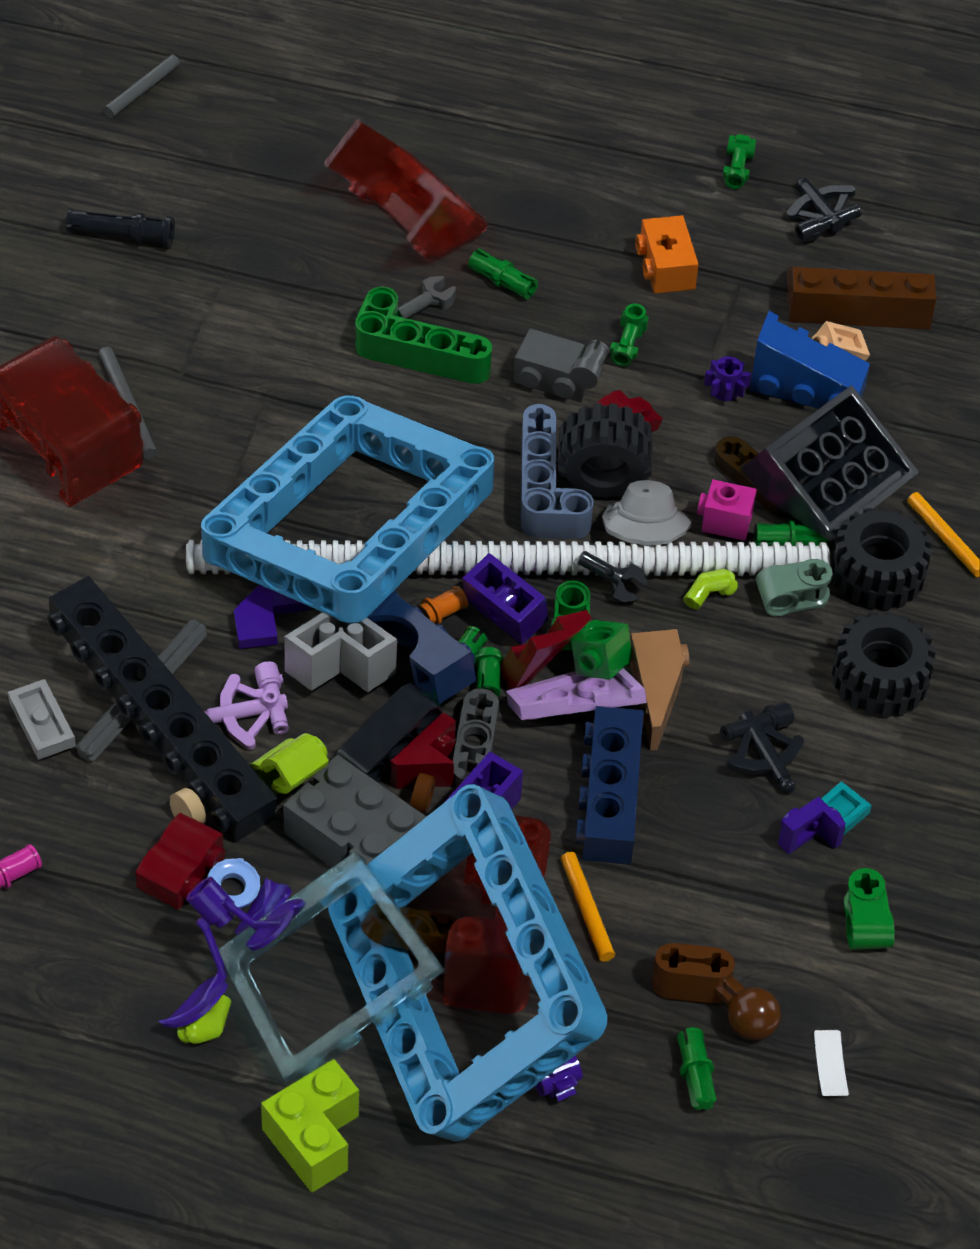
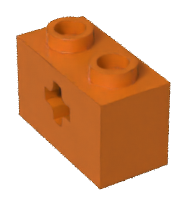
(667, 254)

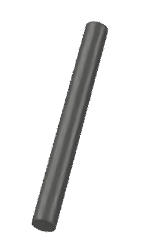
(119, 382)

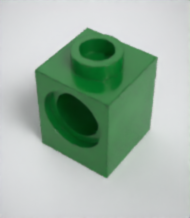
(602, 649)

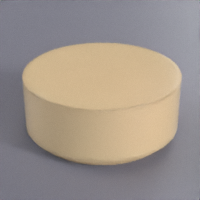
(188, 803)

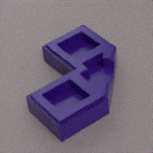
(255, 616)

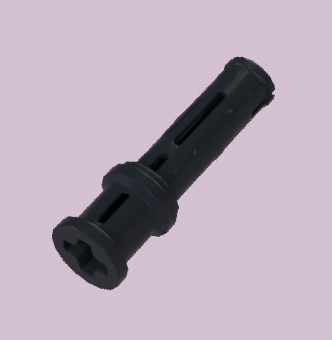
(137, 228)

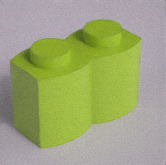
(291, 763)

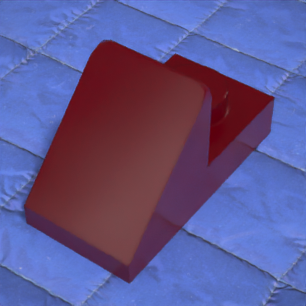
(427, 755)

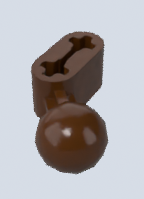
(707, 977)

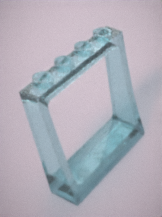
(318, 896)

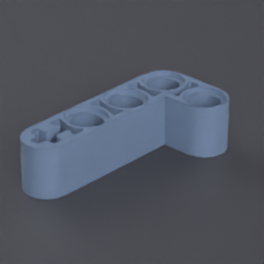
(543, 507)

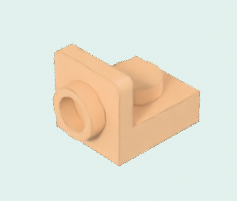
(844, 338)

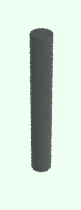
(141, 86)

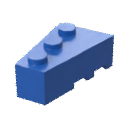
(802, 369)

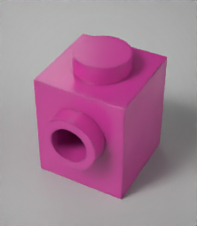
(727, 509)

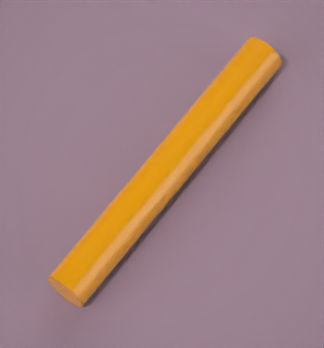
(945, 533)
(587, 906)

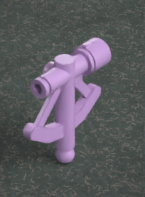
(267, 704)

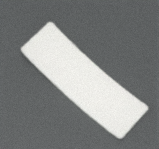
(830, 1063)

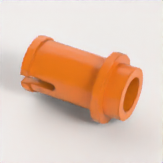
(443, 604)

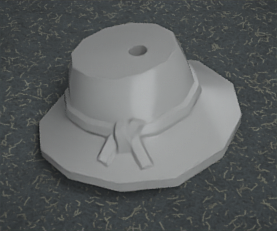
(646, 515)

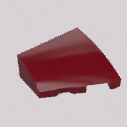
(529, 659)

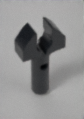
(614, 575)

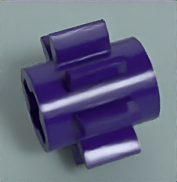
(727, 378)
(561, 1081)

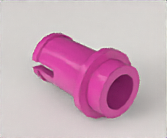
(18, 865)

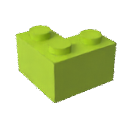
(305, 1123)

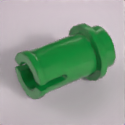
(488, 669)

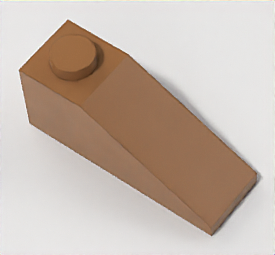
(659, 669)

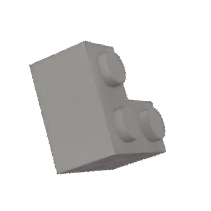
(334, 647)

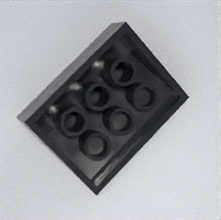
(831, 465)

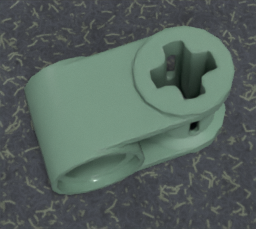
(791, 589)

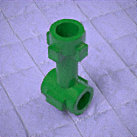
(740, 148)
(634, 325)

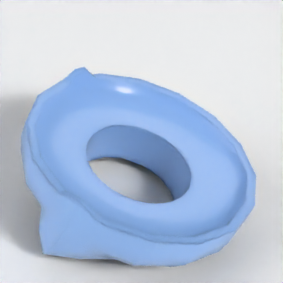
(240, 870)

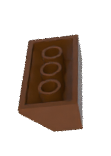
(861, 297)

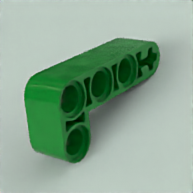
(416, 344)

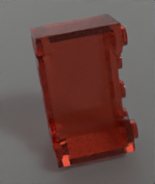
(70, 418)
(479, 957)

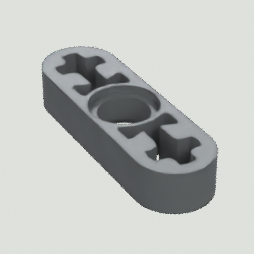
(469, 726)

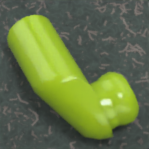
(707, 582)
(208, 1026)

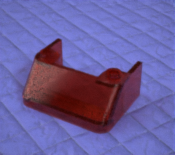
(406, 190)

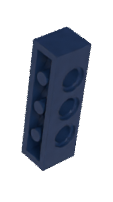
(611, 786)

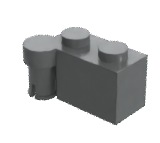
(559, 365)

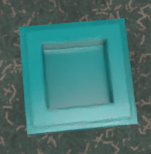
(849, 804)

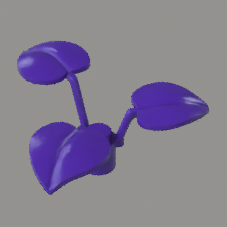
(218, 909)

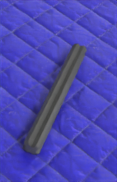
(113, 721)

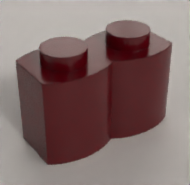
(179, 860)

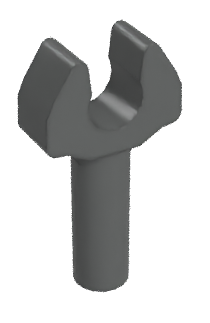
(430, 296)

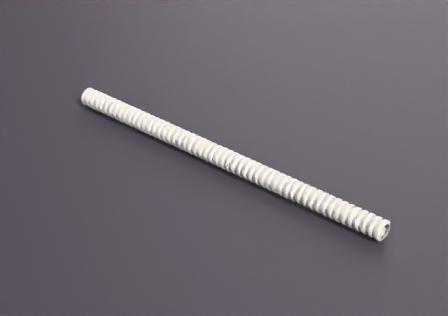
(564, 557)

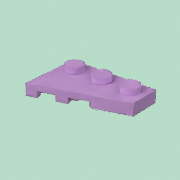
(574, 694)

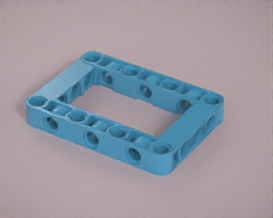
(238, 527)
(569, 1009)

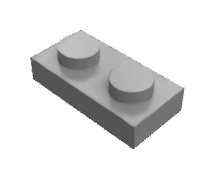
(41, 719)

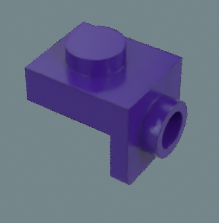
(807, 822)

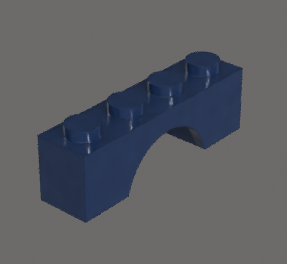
(438, 660)

